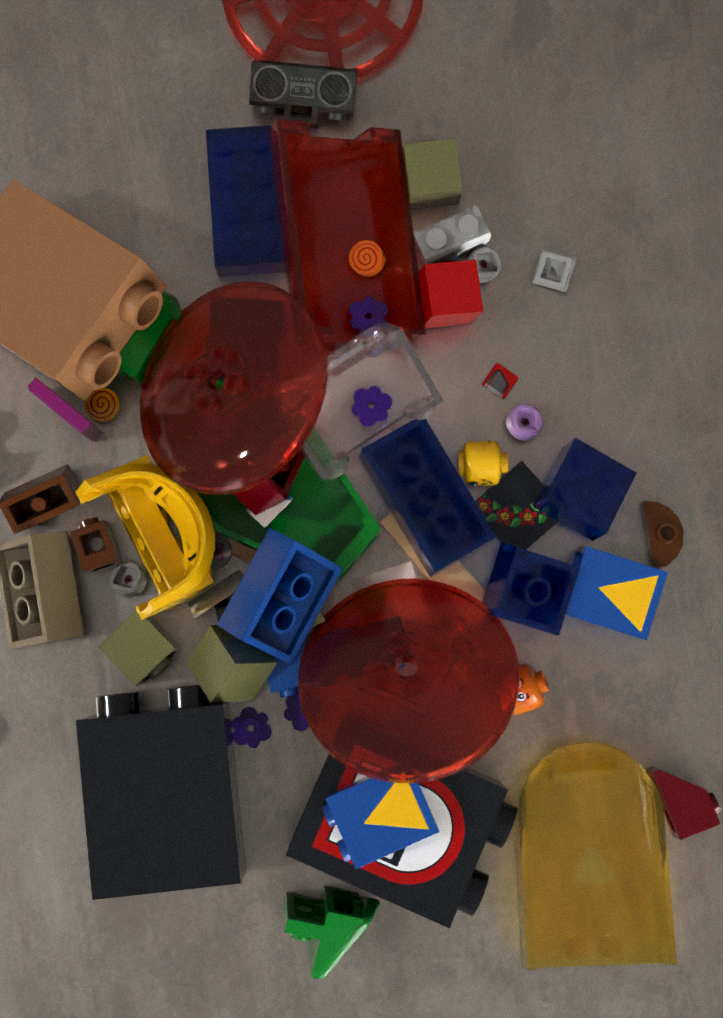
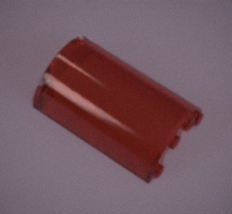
(328, 202)

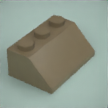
(39, 590)

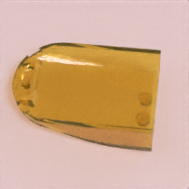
(592, 862)

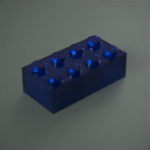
(244, 202)
(426, 496)

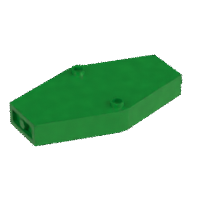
(321, 516)

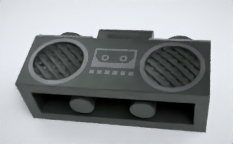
(290, 84)

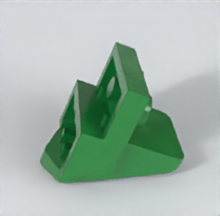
(331, 923)

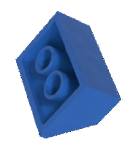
(279, 596)

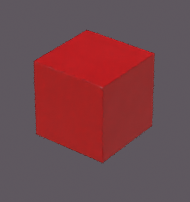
(450, 293)

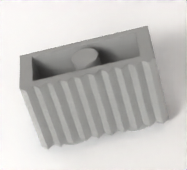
(452, 237)

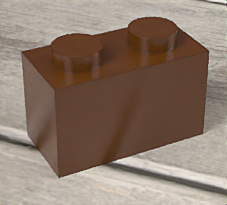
(40, 499)

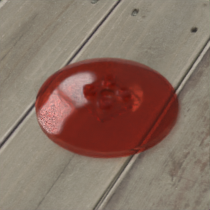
(267, 401)
(415, 723)

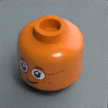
(531, 689)

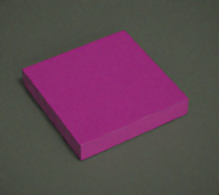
(64, 410)

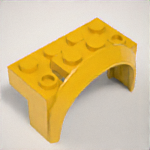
(163, 555)

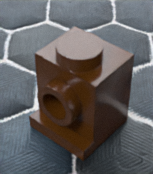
(83, 537)

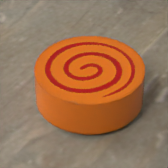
(366, 258)

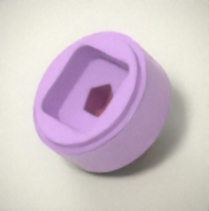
(524, 422)

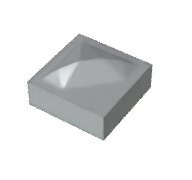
(554, 270)

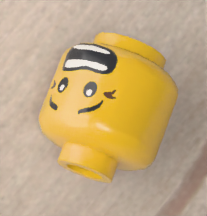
(481, 463)

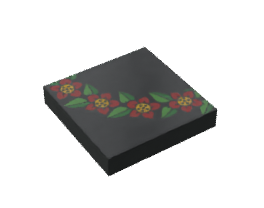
(511, 511)

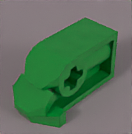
(143, 342)

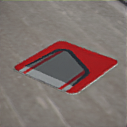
(500, 381)

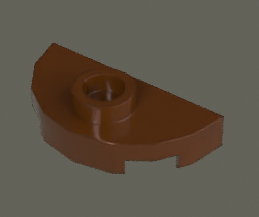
(662, 532)

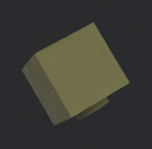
(432, 173)
(140, 649)
(229, 667)

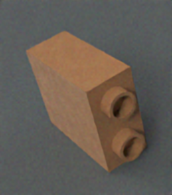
(68, 293)

